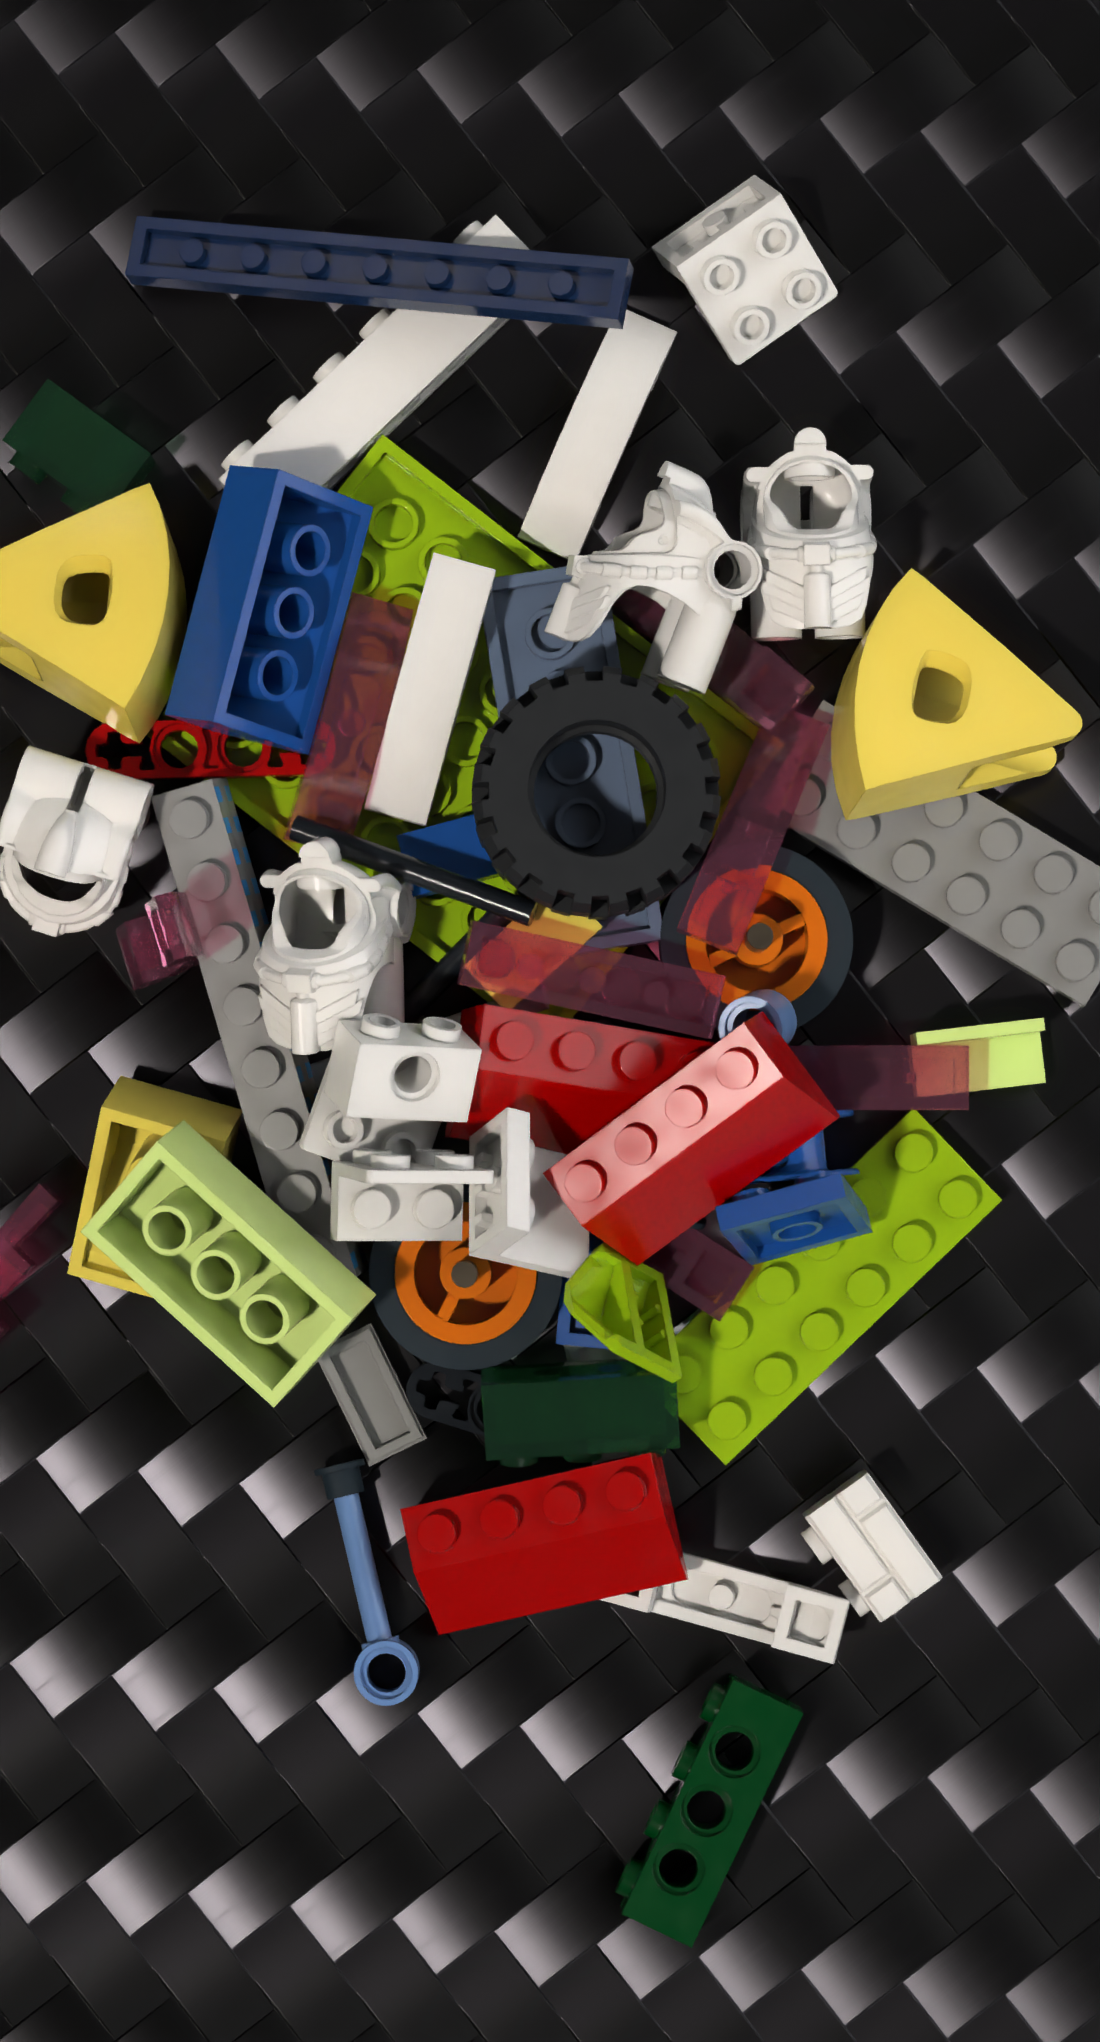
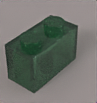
(75, 450)

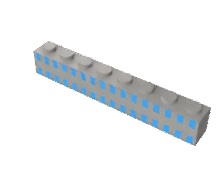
(270, 1081)

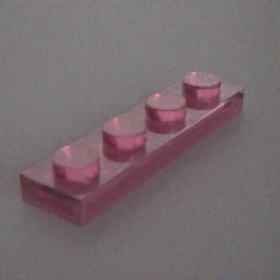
(591, 979)

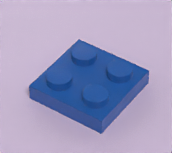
(794, 1218)

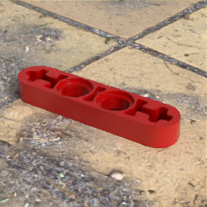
(210, 759)

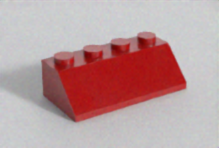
(564, 1072)
(693, 1141)
(545, 1543)

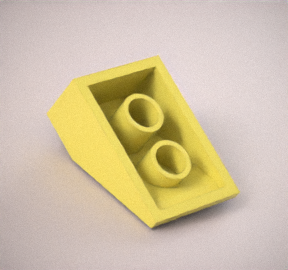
(127, 1128)

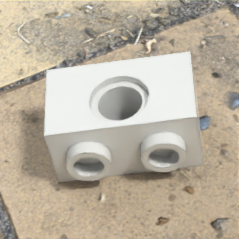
(432, 1087)

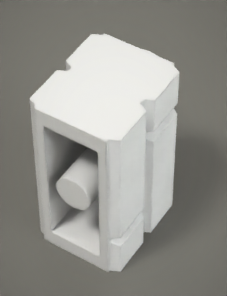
(870, 1546)

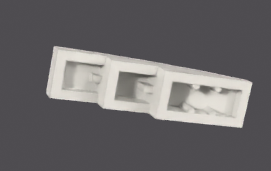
(429, 689)

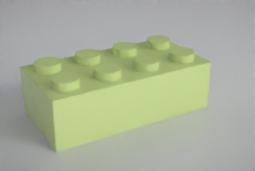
(227, 1262)

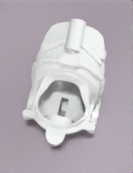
(673, 564)
(816, 567)
(74, 828)
(331, 947)

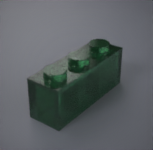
(576, 1411)

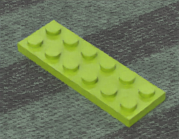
(817, 1302)

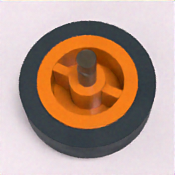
(792, 946)
(456, 1305)

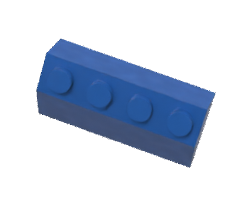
(269, 608)

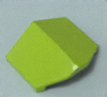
(625, 1310)

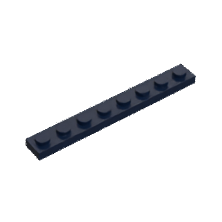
(380, 272)

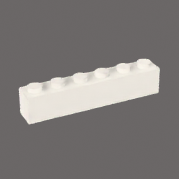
(374, 386)

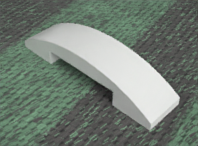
(596, 435)
(749, 1607)

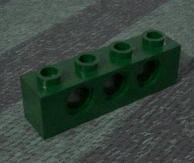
(682, 1906)

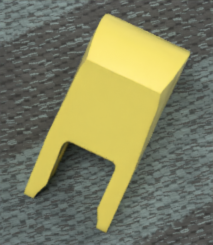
(98, 610)
(938, 709)

